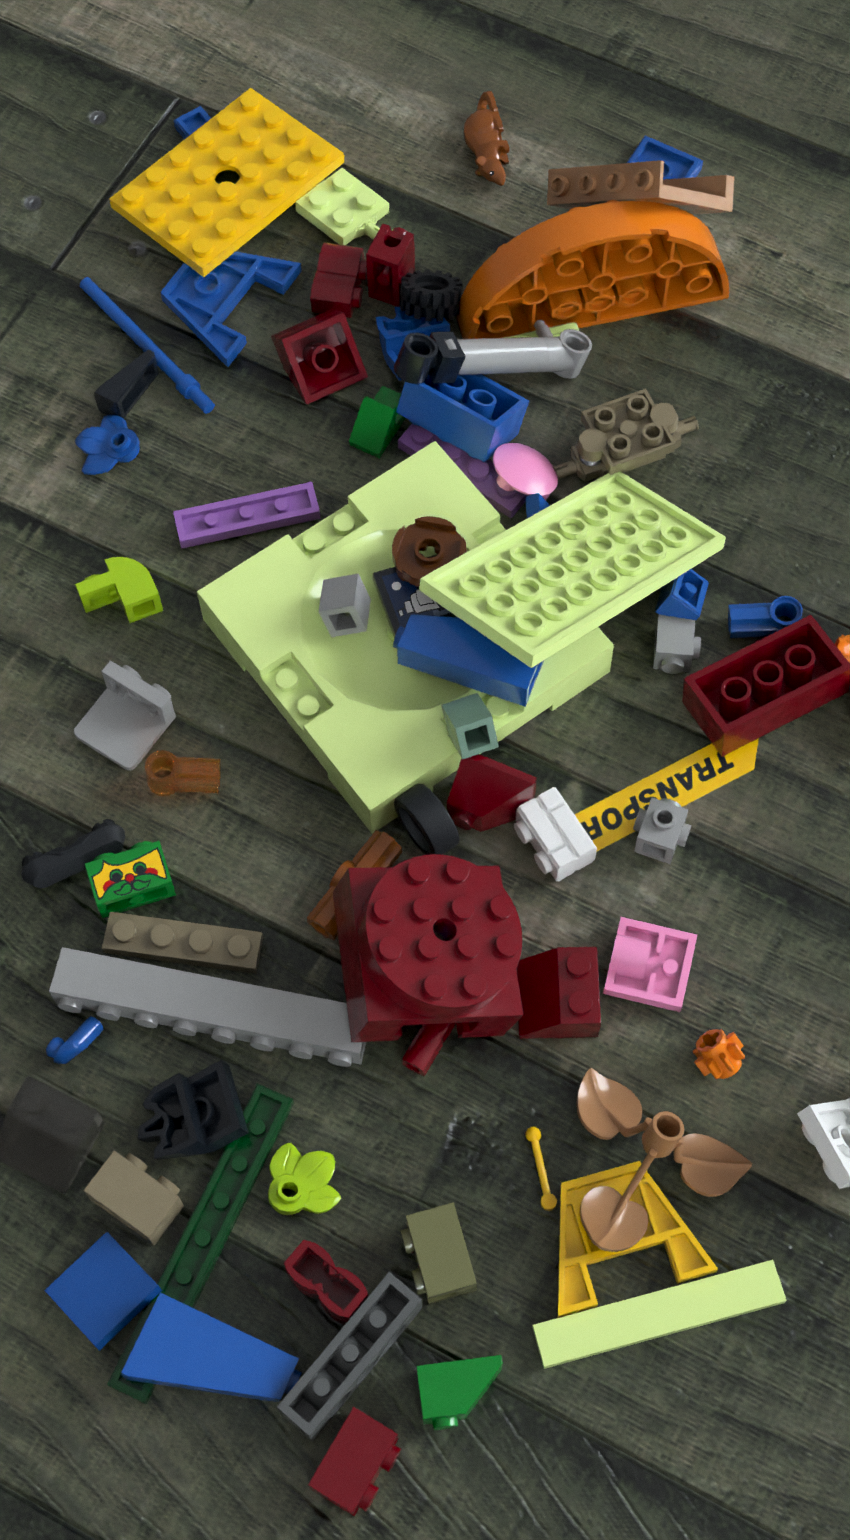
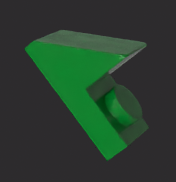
(377, 422)

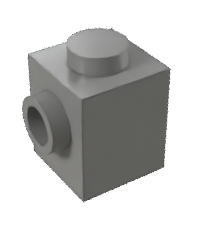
(344, 605)
(675, 644)

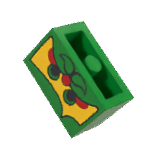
(130, 878)

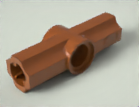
(378, 851)

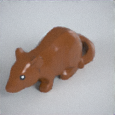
(484, 139)

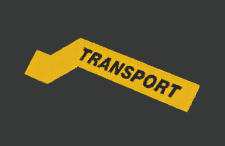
(681, 782)

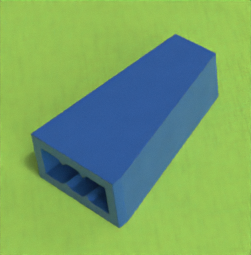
(463, 656)
(204, 1354)

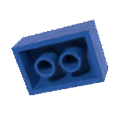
(468, 413)

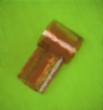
(187, 774)

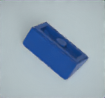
(683, 596)

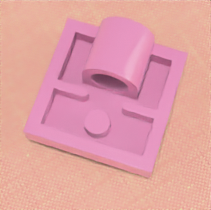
(650, 964)

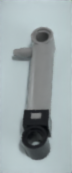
(446, 357)

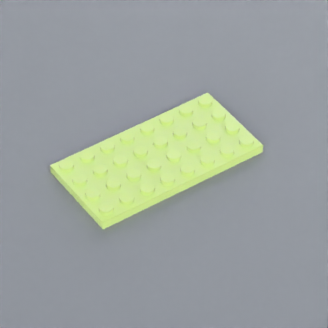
(571, 566)

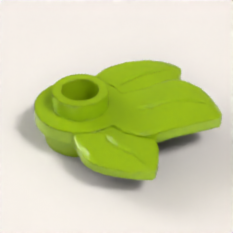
(304, 1175)

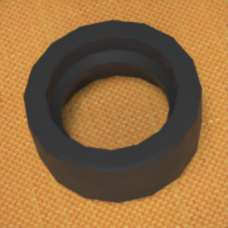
(426, 820)

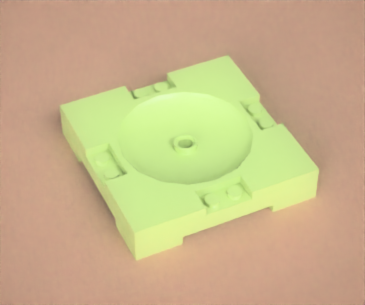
(346, 695)

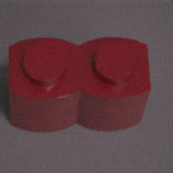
(338, 279)
(317, 1277)

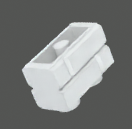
(555, 835)

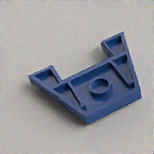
(209, 300)

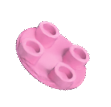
(524, 470)

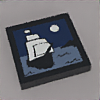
(404, 599)

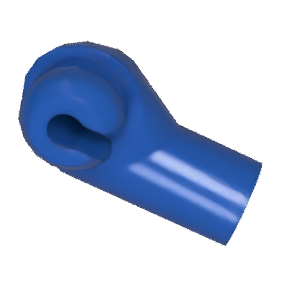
(63, 1052)

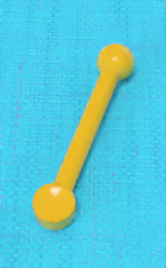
(548, 1200)

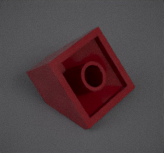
(487, 793)

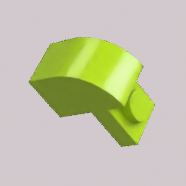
(124, 581)

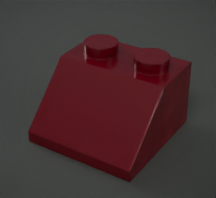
(320, 355)
(560, 994)

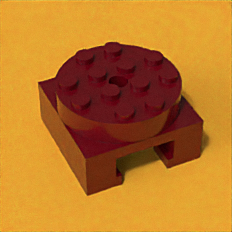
(407, 975)

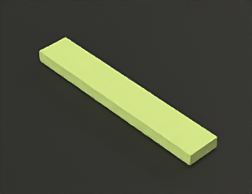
(658, 1314)

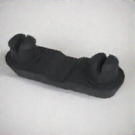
(55, 865)

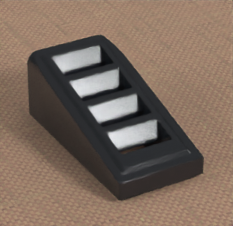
(126, 387)

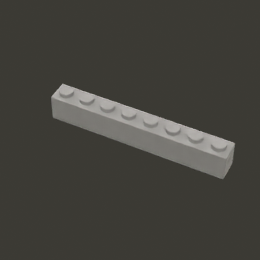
(205, 1005)

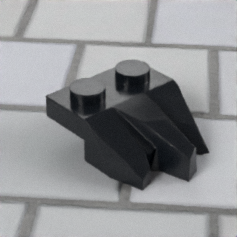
(194, 1113)

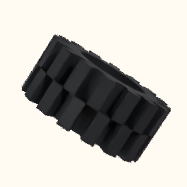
(430, 295)

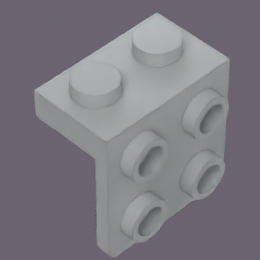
(126, 717)

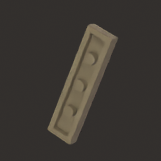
(183, 942)

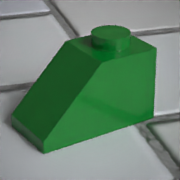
(454, 1388)

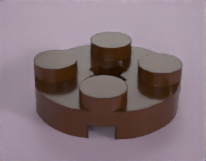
(417, 537)

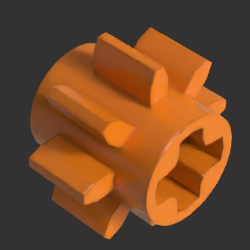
(718, 1054)

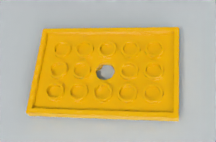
(209, 221)

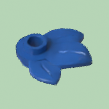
(107, 445)

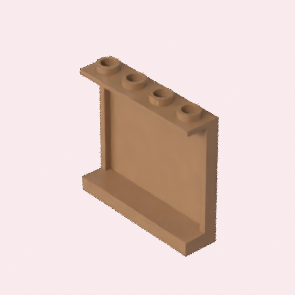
(638, 182)

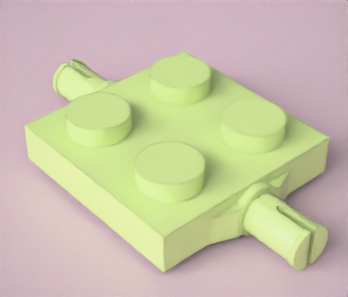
(343, 208)

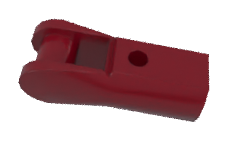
(426, 1047)

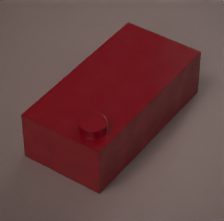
(766, 685)

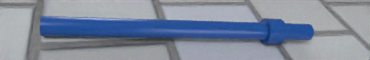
(185, 383)

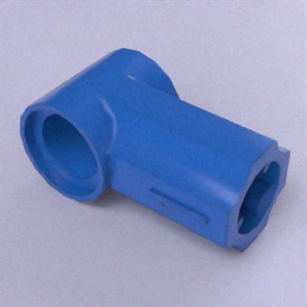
(761, 618)

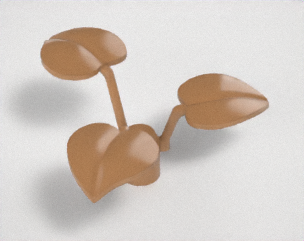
(706, 1163)

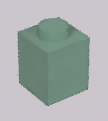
(470, 726)

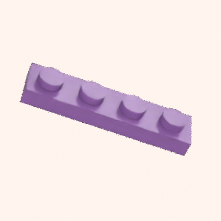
(479, 473)
(246, 515)

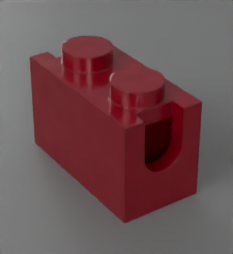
(389, 259)
(355, 1462)

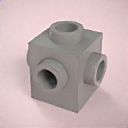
(661, 829)

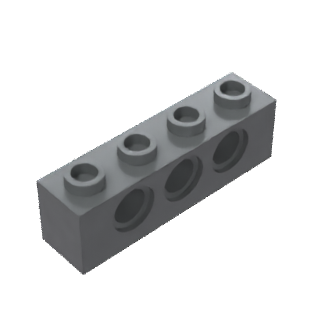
(350, 1356)

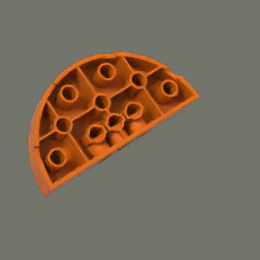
(594, 270)

